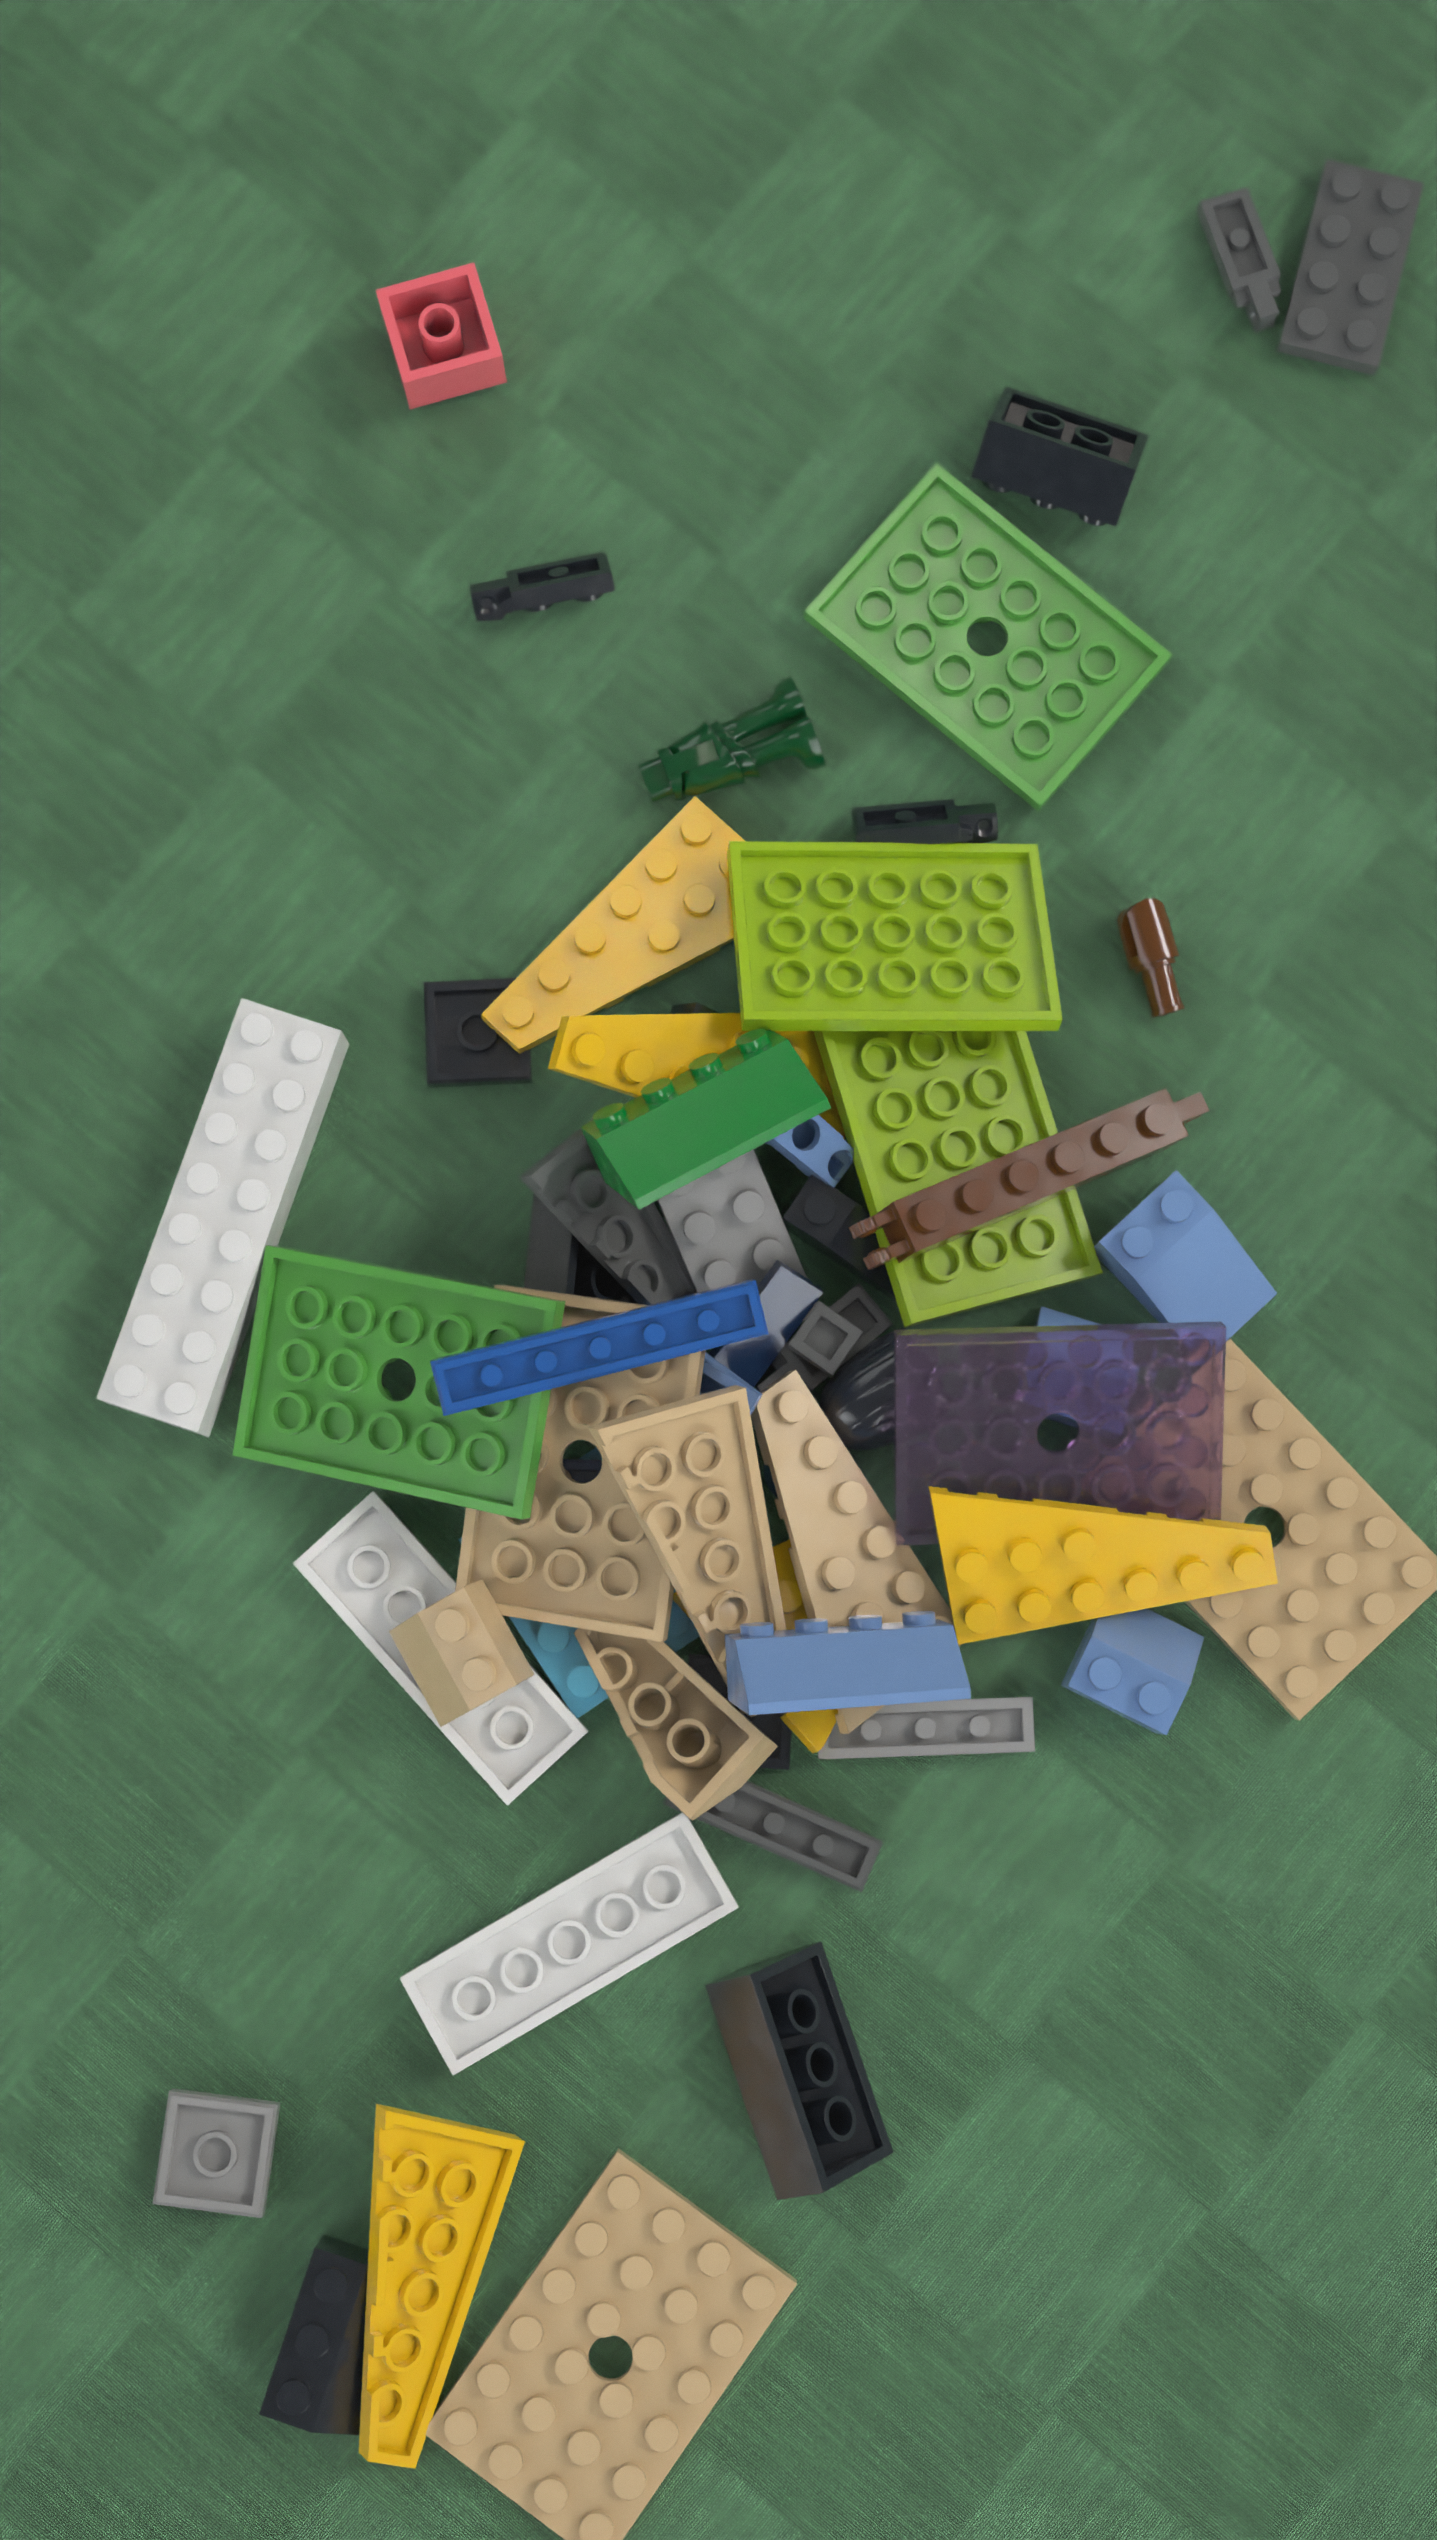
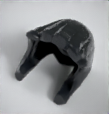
(862, 1397)

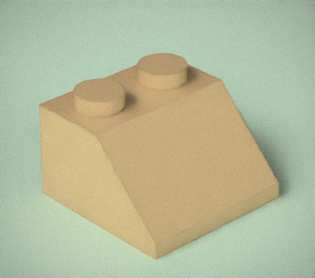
(461, 1652)

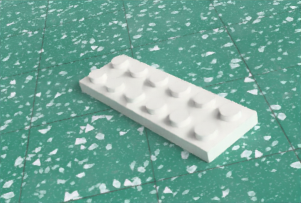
(382, 1576)
(568, 1942)

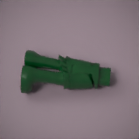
(714, 759)

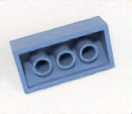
(844, 1664)

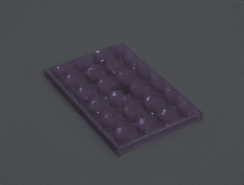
(1141, 1401)

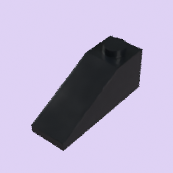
(823, 1220)

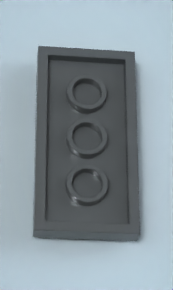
(1350, 267)

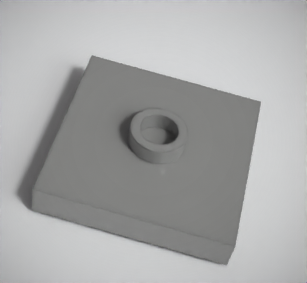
(216, 2153)

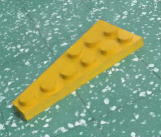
(641, 1048)

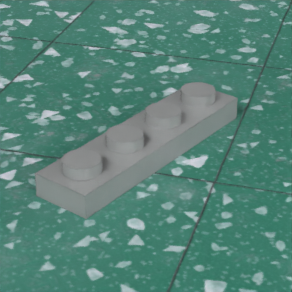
(939, 1729)

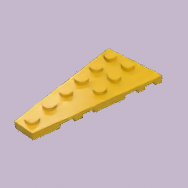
(639, 930)
(1063, 1563)
(429, 2236)

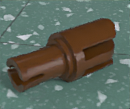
(1151, 951)

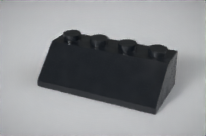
(799, 2071)

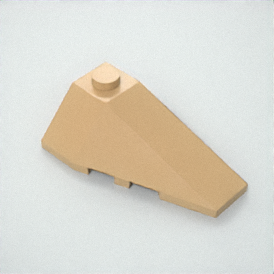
(680, 1725)

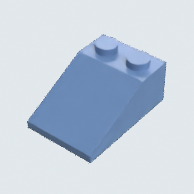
(1184, 1260)

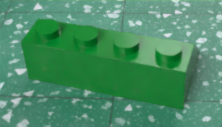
(703, 1117)

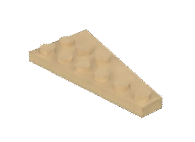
(703, 1508)
(836, 1523)

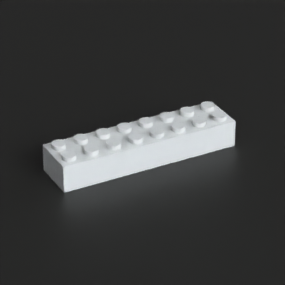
(221, 1216)

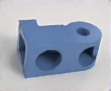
(816, 1150)

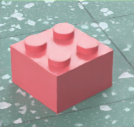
(441, 335)

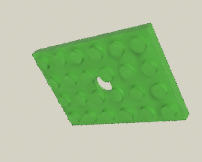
(956, 563)
(319, 1395)

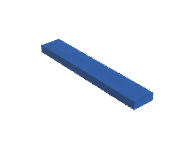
(599, 1347)

